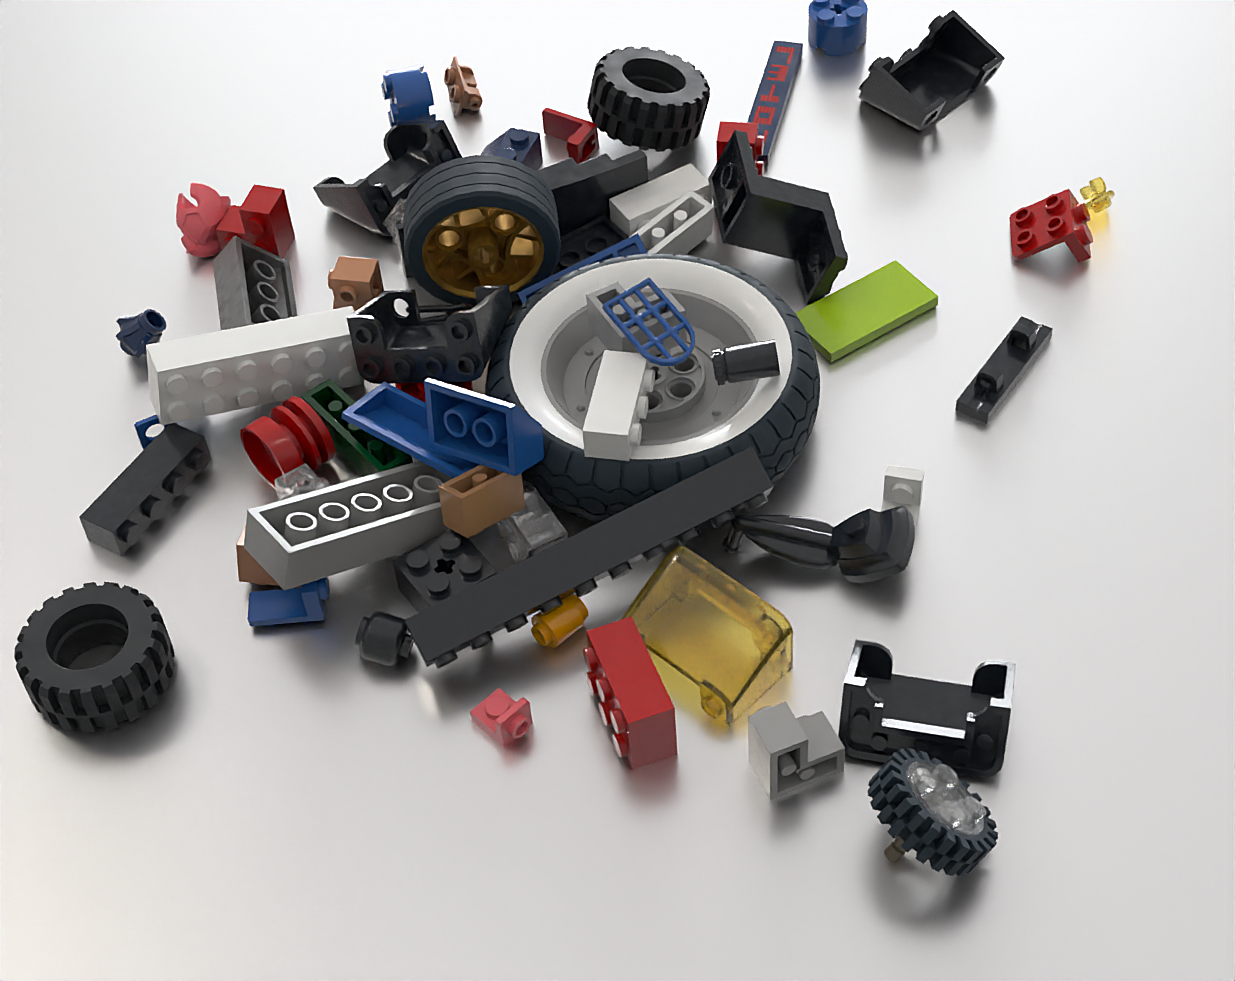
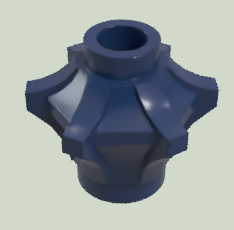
(140, 331)

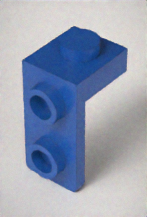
(289, 605)

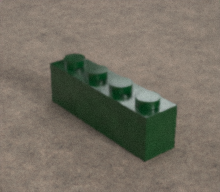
(357, 447)

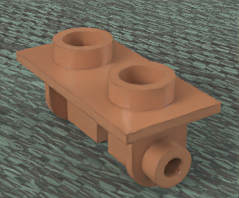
(462, 87)

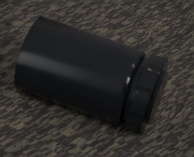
(745, 362)

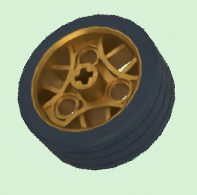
(480, 226)

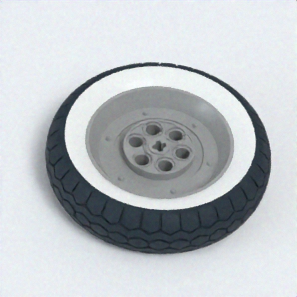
(553, 357)

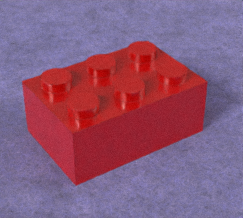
(630, 693)

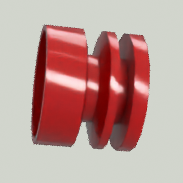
(287, 440)

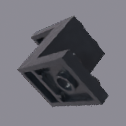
(777, 218)

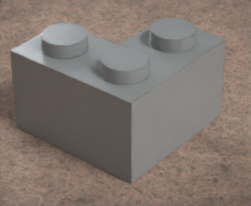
(612, 336)
(792, 750)

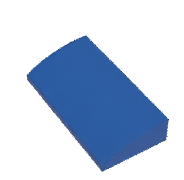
(403, 424)

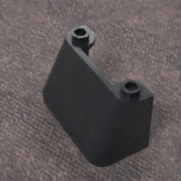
(412, 152)
(945, 719)

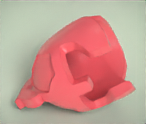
(200, 222)

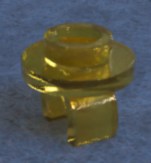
(1096, 195)

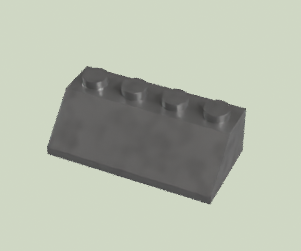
(252, 285)

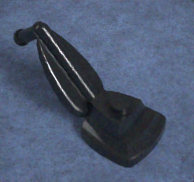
(864, 545)

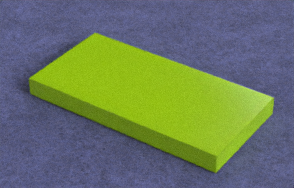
(865, 310)

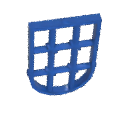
(638, 319)

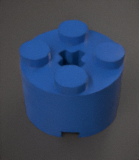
(837, 26)
(408, 94)

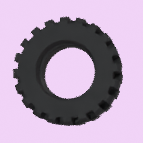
(648, 98)
(102, 693)

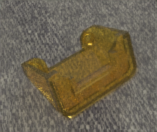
(713, 633)

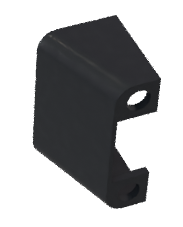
(934, 76)
(410, 351)

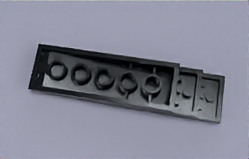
(580, 189)

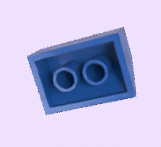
(482, 428)

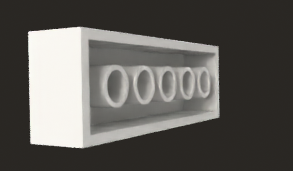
(250, 365)

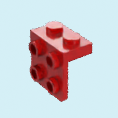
(1049, 223)

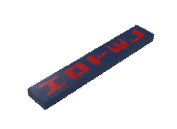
(774, 92)

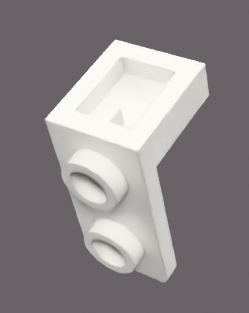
(903, 488)

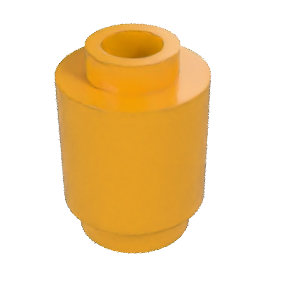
(560, 624)

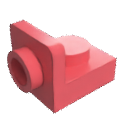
(502, 717)

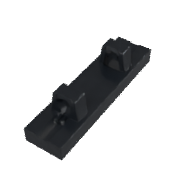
(1003, 370)

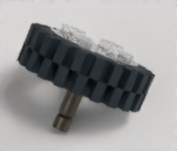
(931, 813)

